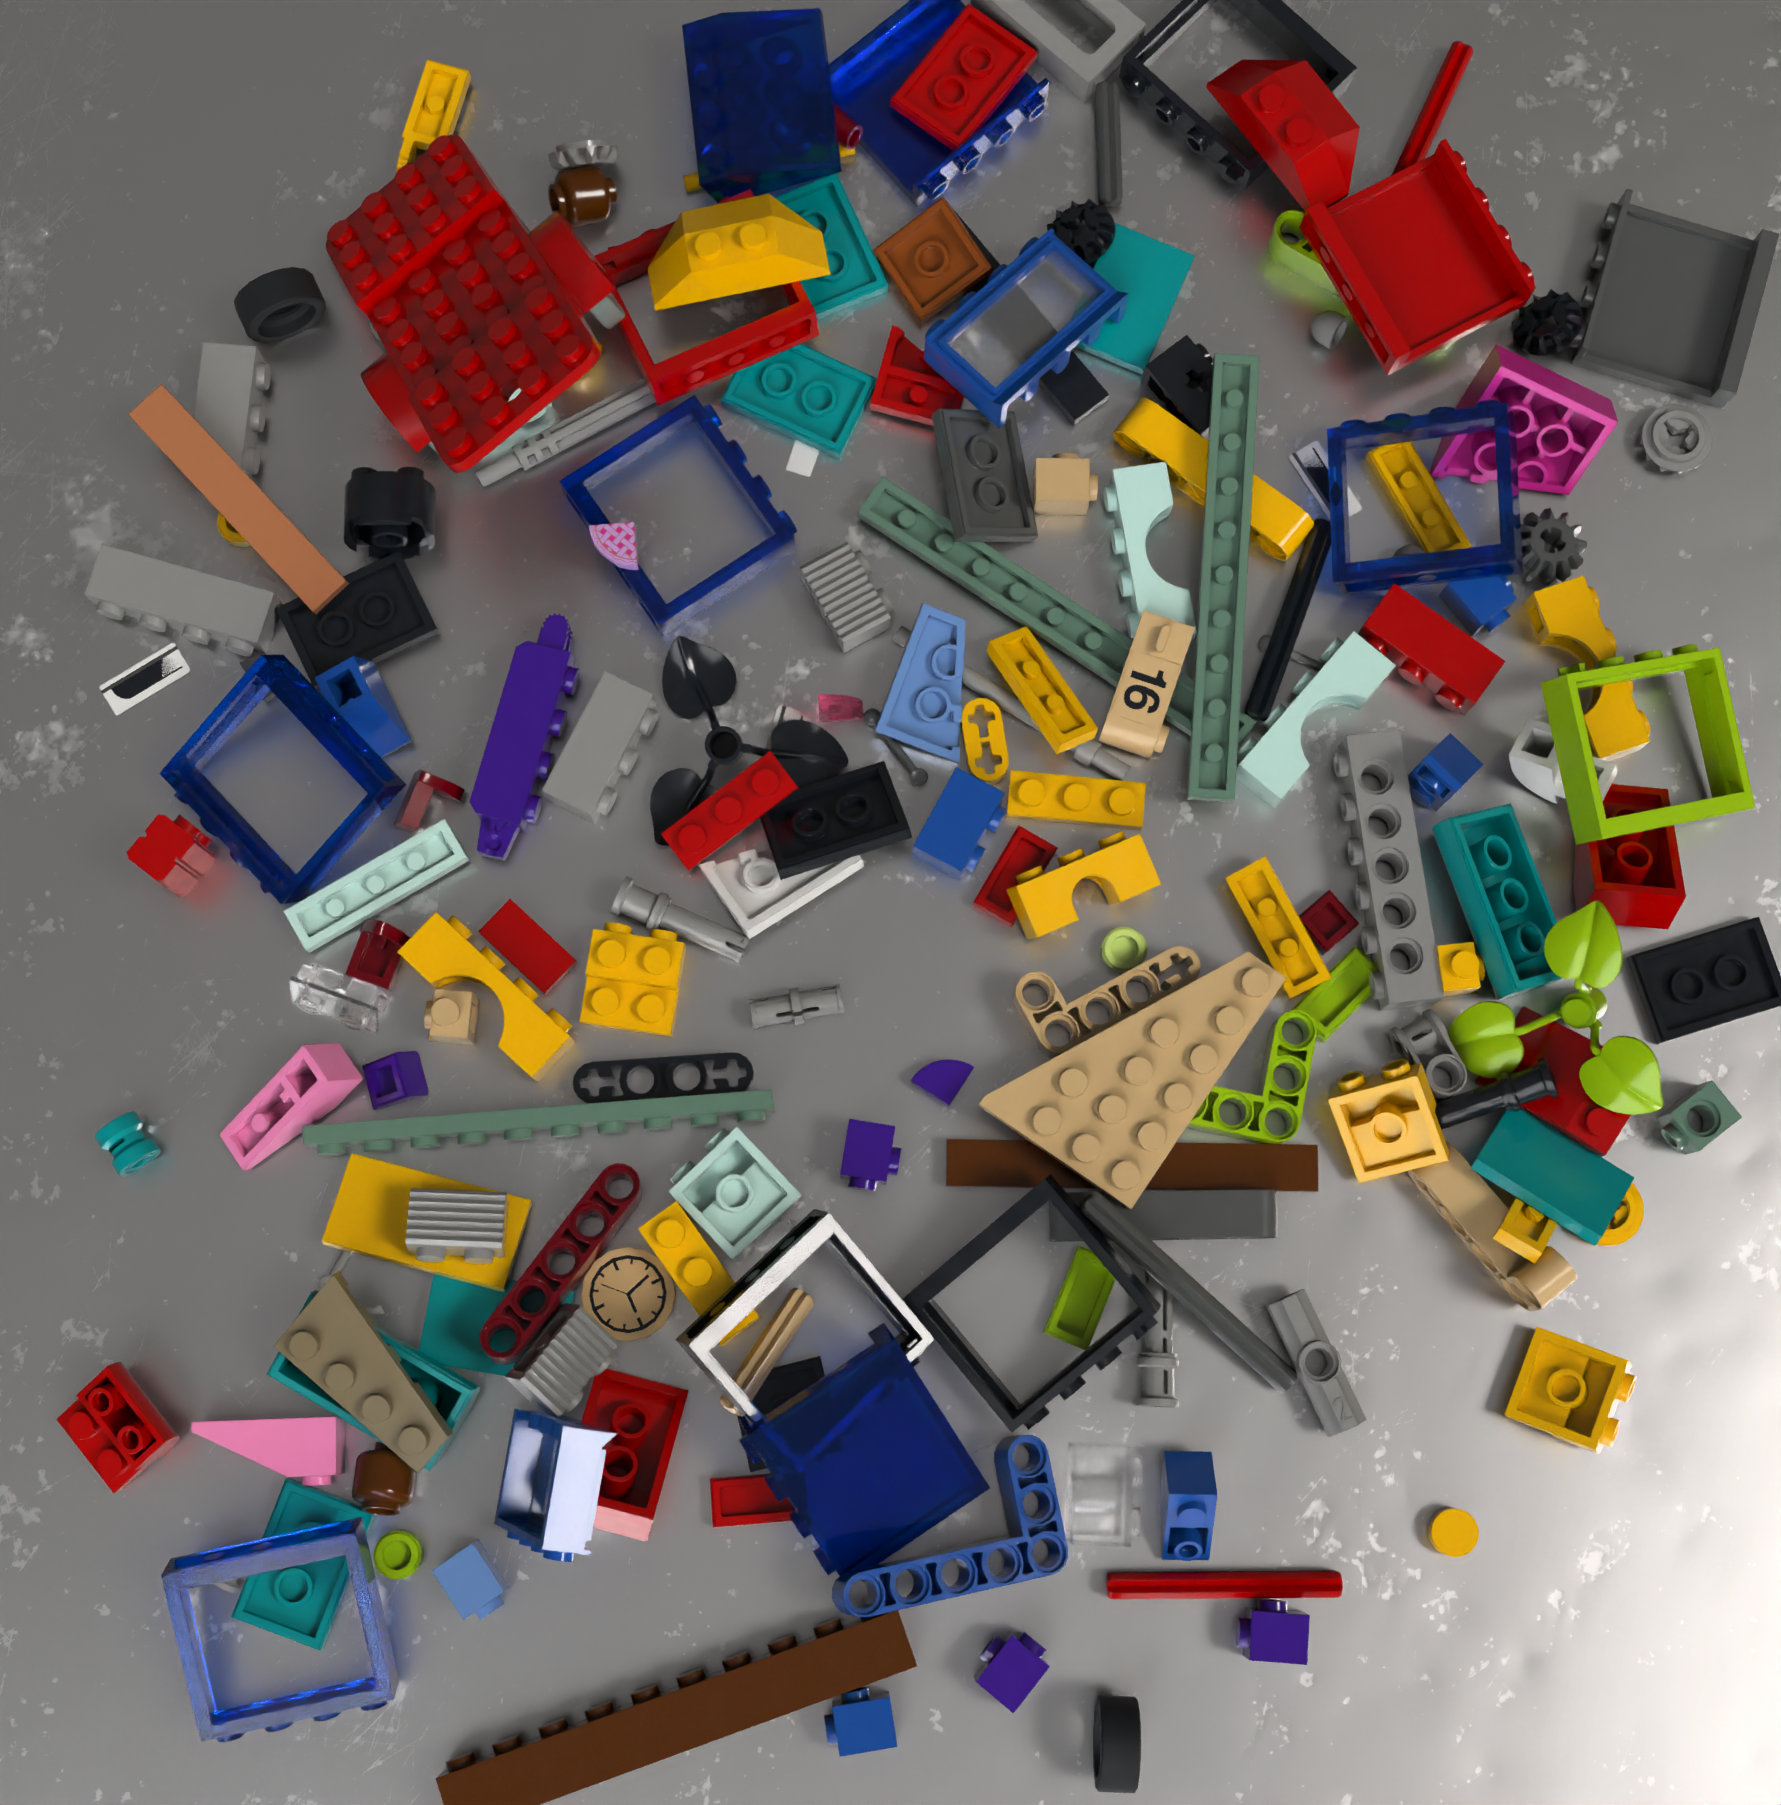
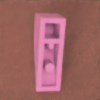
(295, 1097)
(289, 1446)

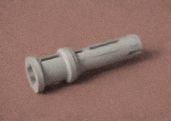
(659, 912)
(1158, 1359)

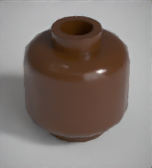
(582, 195)
(383, 1481)

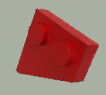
(909, 385)

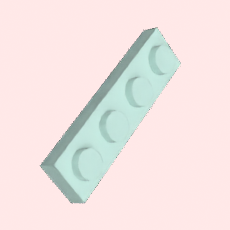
(376, 886)

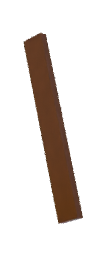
(1185, 1167)

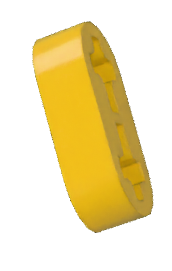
(995, 740)

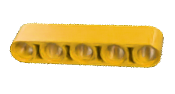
(1158, 436)

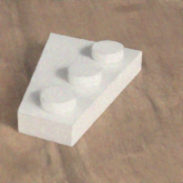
(759, 897)

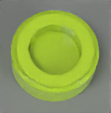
(398, 1554)

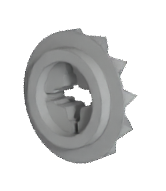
(583, 153)
(1676, 420)

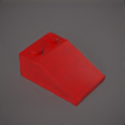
(1632, 873)
(1574, 1110)
(638, 1457)

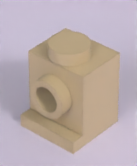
(452, 1017)

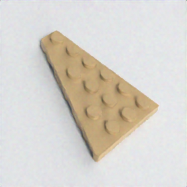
(1133, 1089)

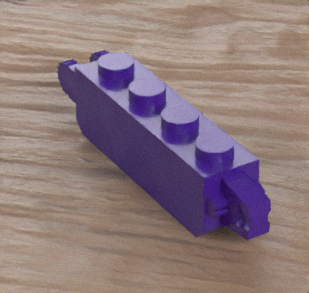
(522, 737)

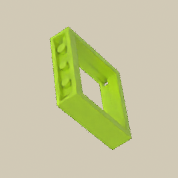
(1715, 729)

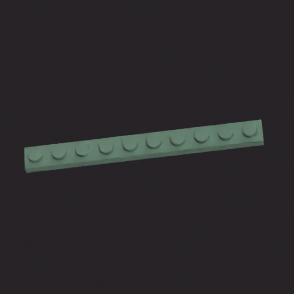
(1223, 578)
(1016, 593)
(519, 1123)

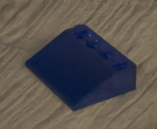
(760, 100)

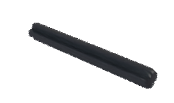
(1289, 621)

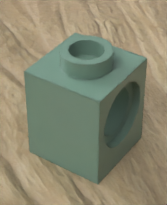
(1716, 1112)

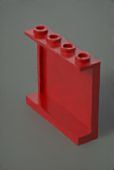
(1418, 259)

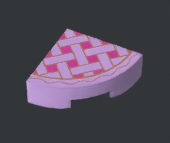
(616, 543)

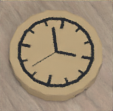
(629, 1293)

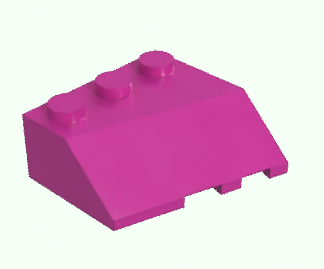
(1555, 423)

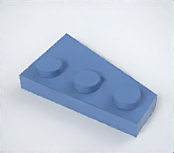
(926, 689)

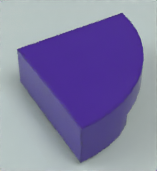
(943, 1079)

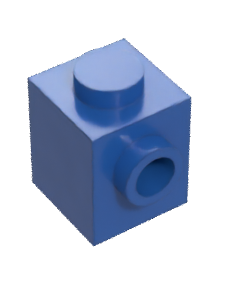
(1480, 602)
(861, 1722)

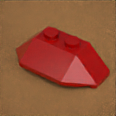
(1292, 125)

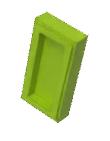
(1340, 996)
(1080, 1300)

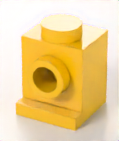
(1460, 969)

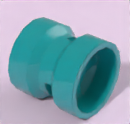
(127, 1143)

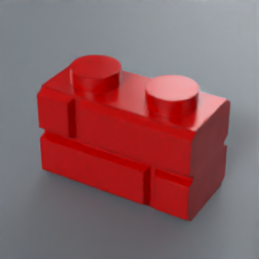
(173, 853)

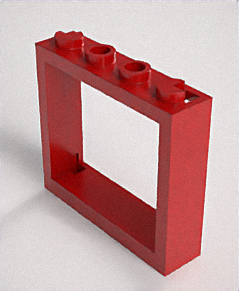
(720, 355)

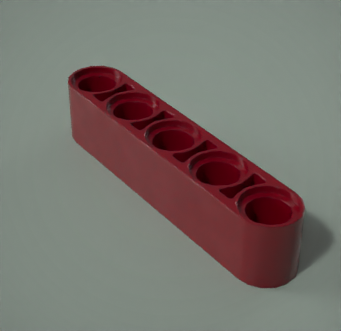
(557, 1286)

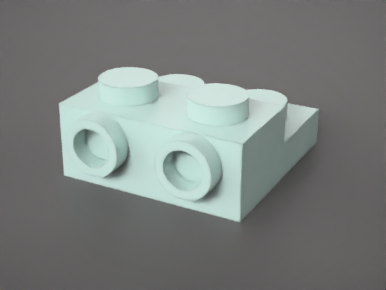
(733, 1191)

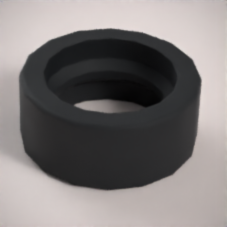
(279, 304)
(1116, 1744)

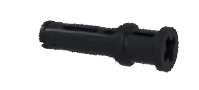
(1507, 1092)

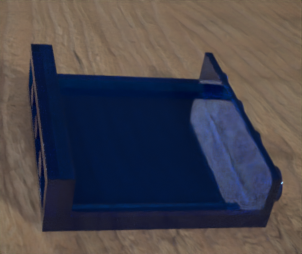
(877, 67)
(864, 1458)

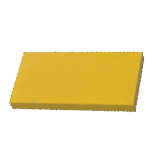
(373, 1217)

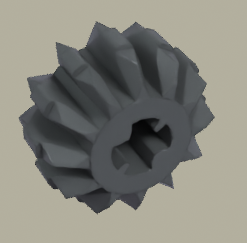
(1564, 548)

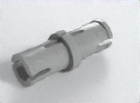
(796, 1006)

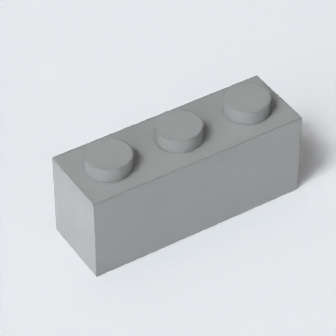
(230, 399)
(601, 748)

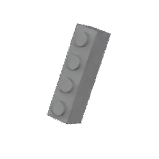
(183, 600)

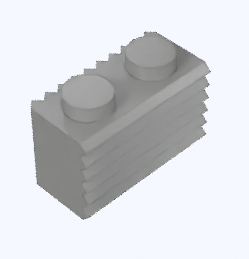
(846, 596)
(457, 1224)
(563, 1360)

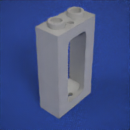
(1058, 54)

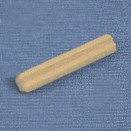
(771, 1344)

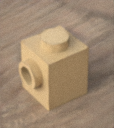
(1063, 485)

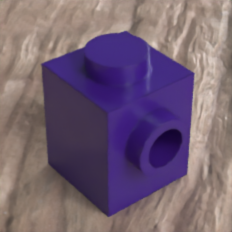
(869, 1155)
(1273, 1633)
(1011, 1668)

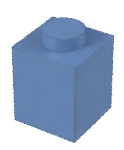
(472, 1581)

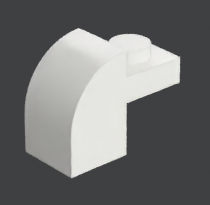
(1536, 763)

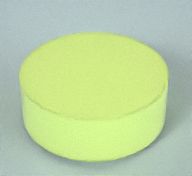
(1123, 949)

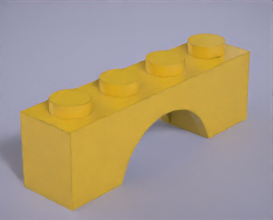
(1570, 620)
(446, 957)

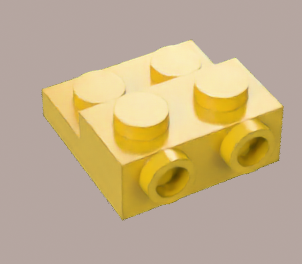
(633, 980)
(1388, 1120)
(1571, 1391)

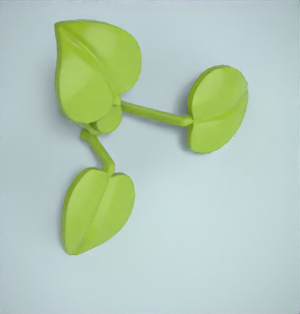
(1581, 947)

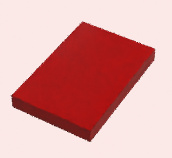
(963, 78)

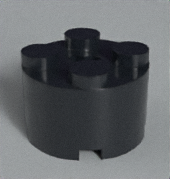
(389, 512)

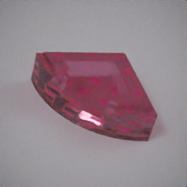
(839, 708)

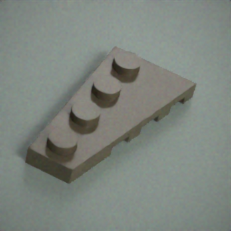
(355, 1366)

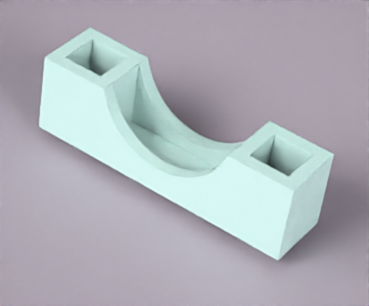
(1140, 502)
(1347, 679)

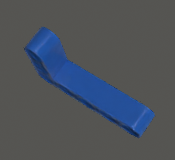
(973, 1558)

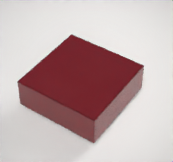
(1328, 921)

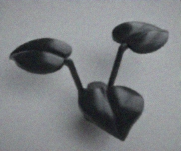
(704, 678)

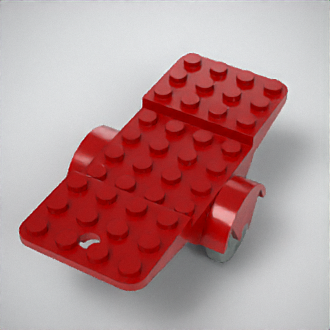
(467, 304)

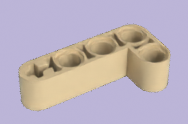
(1110, 994)
(1475, 1216)

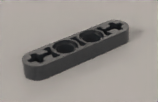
(663, 1072)

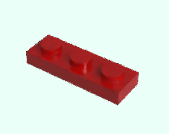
(729, 811)

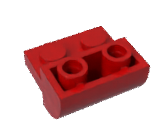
(117, 1427)

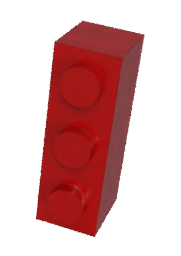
(1430, 650)

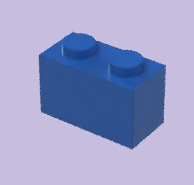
(959, 823)

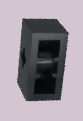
(1172, 373)

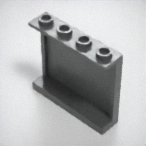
(1672, 303)

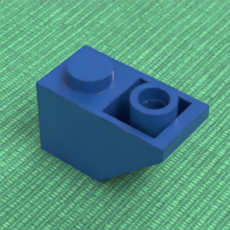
(365, 703)
(1442, 773)
(1187, 1505)

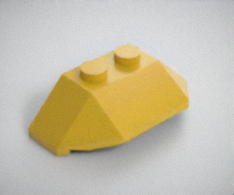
(735, 251)

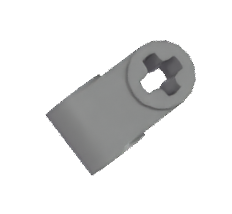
(1431, 1050)

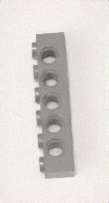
(1383, 756)

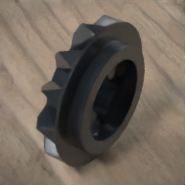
(1100, 227)
(1548, 338)

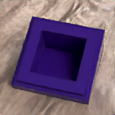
(395, 1079)

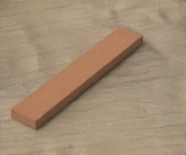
(238, 498)

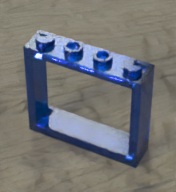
(1436, 566)
(729, 578)
(328, 727)
(264, 1556)

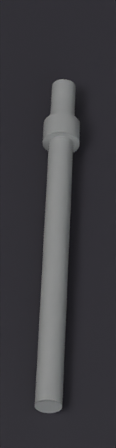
(1086, 753)

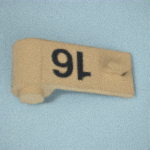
(1147, 686)

